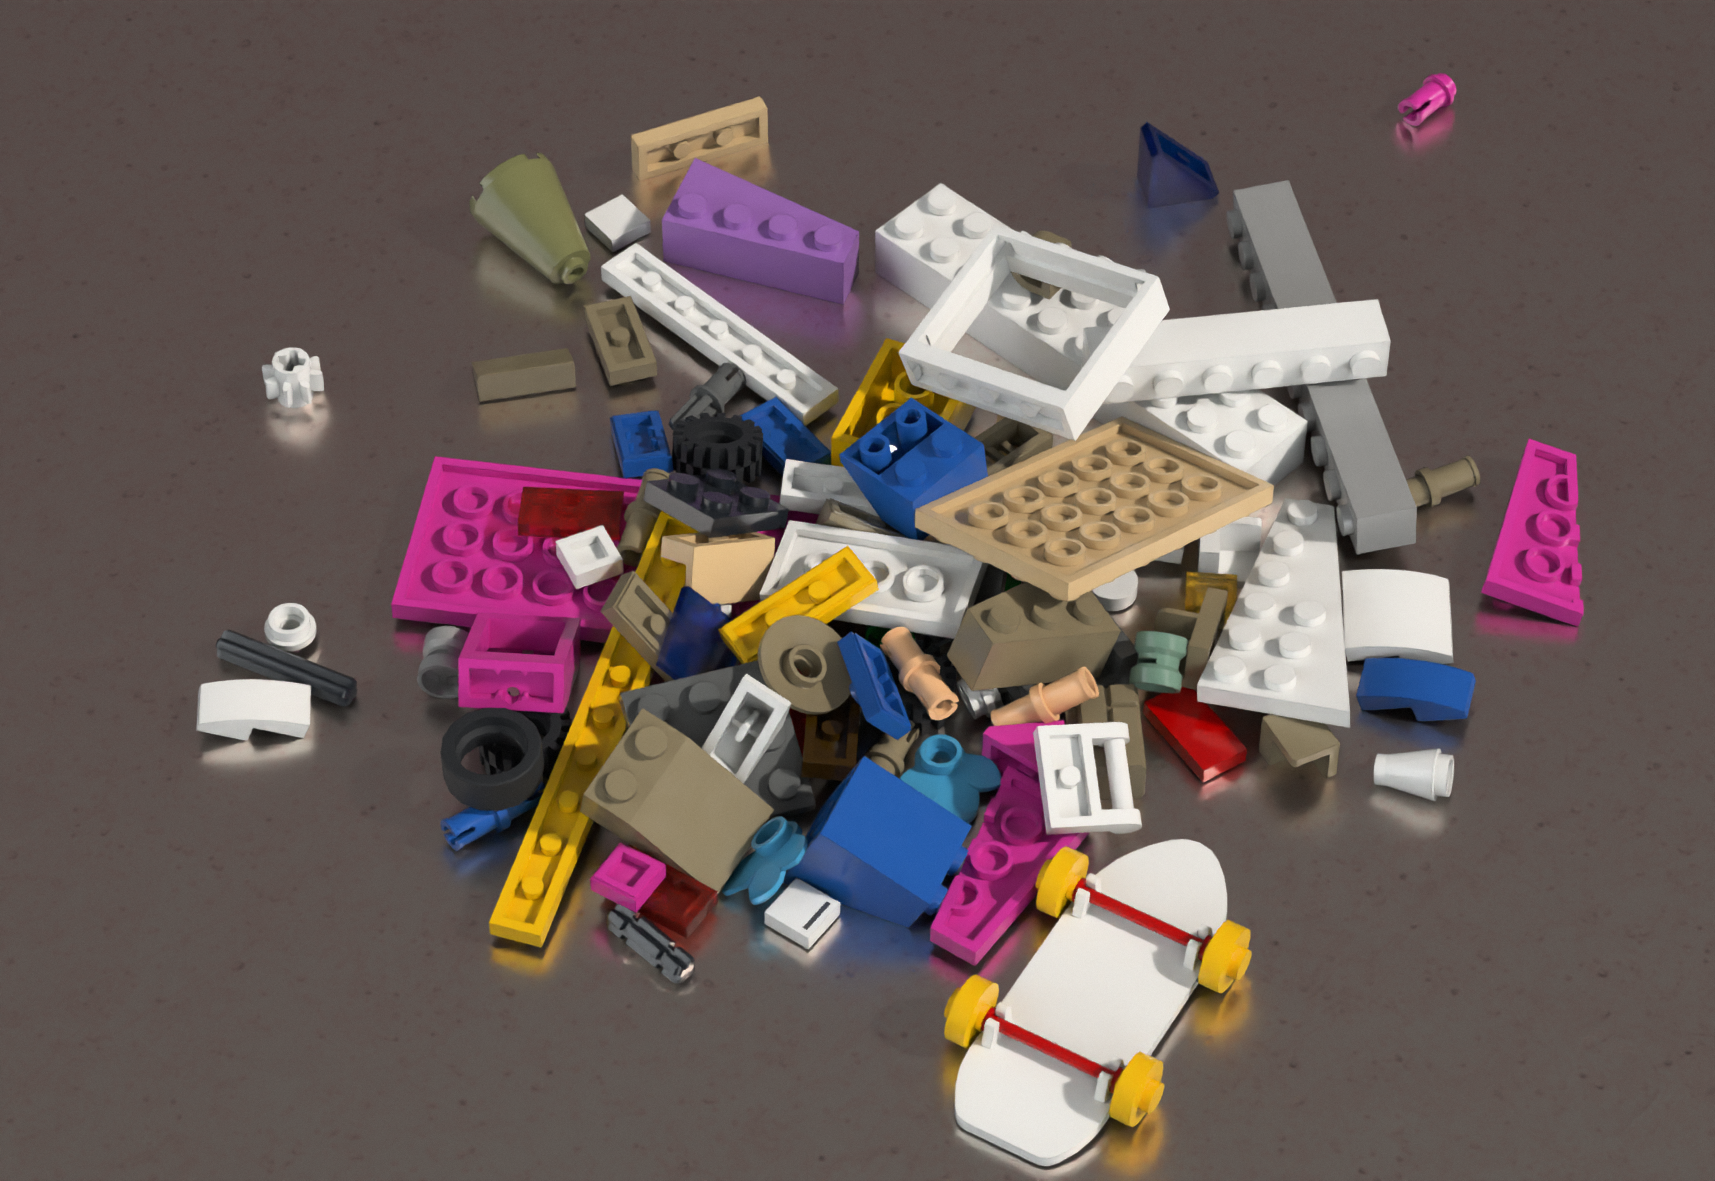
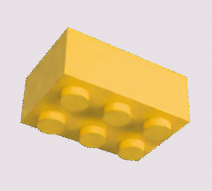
(884, 391)

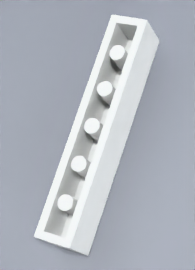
(1253, 351)

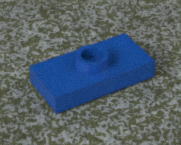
(786, 436)
(640, 443)
(874, 686)

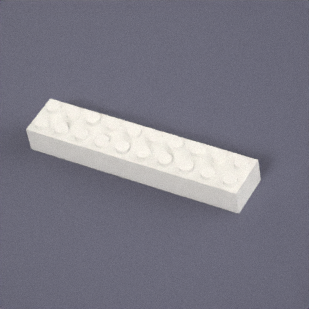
(1044, 338)

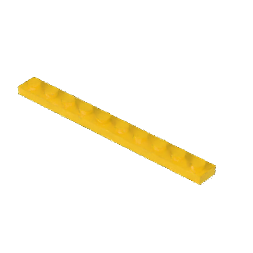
(558, 826)

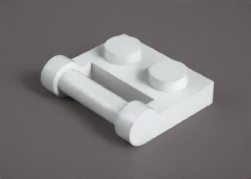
(1071, 781)

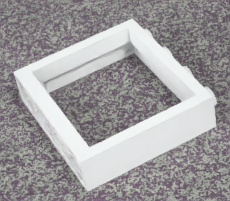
(1061, 412)

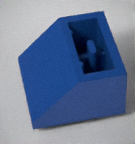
(912, 462)

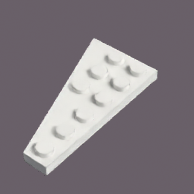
(1286, 630)

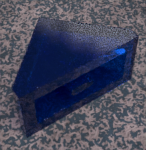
(1171, 171)

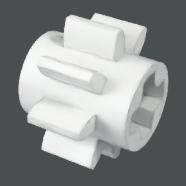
(293, 377)

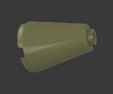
(533, 217)

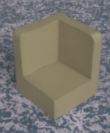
(1299, 743)

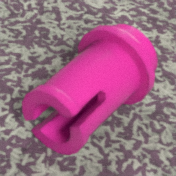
(1436, 92)

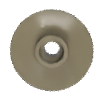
(814, 650)

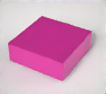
(628, 877)

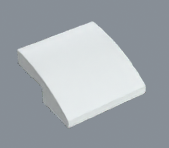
(1397, 615)

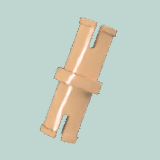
(919, 673)
(1048, 701)

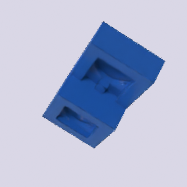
(1426, 687)

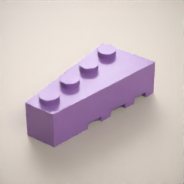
(757, 236)

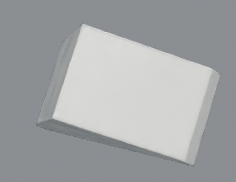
(746, 727)

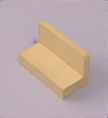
(722, 567)

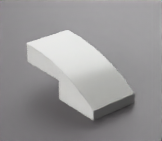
(238, 706)

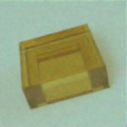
(1197, 585)

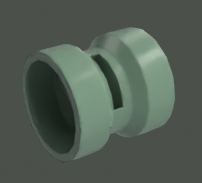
(1158, 661)

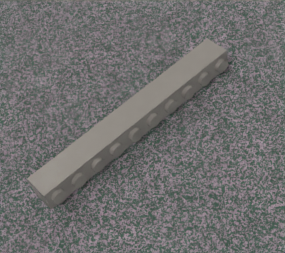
(1340, 414)

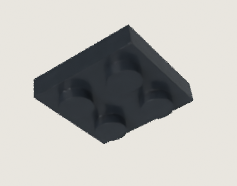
(716, 503)

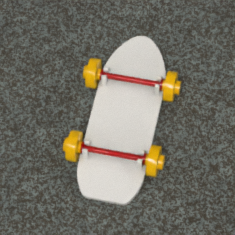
(1093, 999)

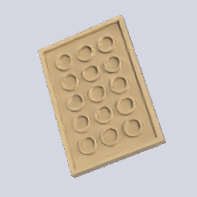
(1093, 508)

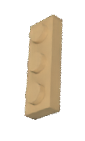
(699, 137)

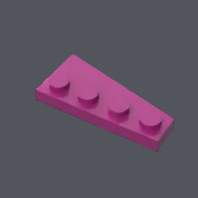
(1539, 538)
(998, 870)

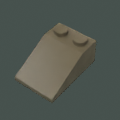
(675, 802)

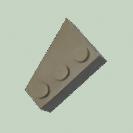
(1031, 638)

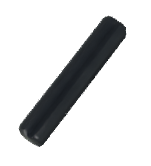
(286, 667)

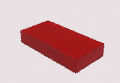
(1195, 733)

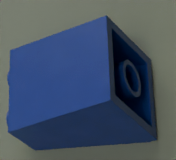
(882, 847)

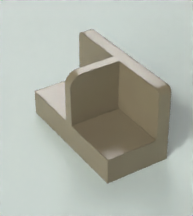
(1199, 629)

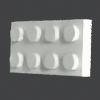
(918, 581)

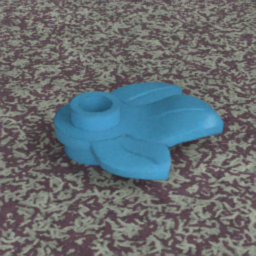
(952, 776)
(777, 849)

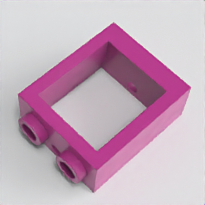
(495, 661)

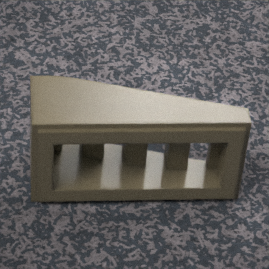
(1005, 435)

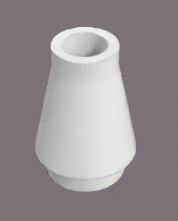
(1416, 772)

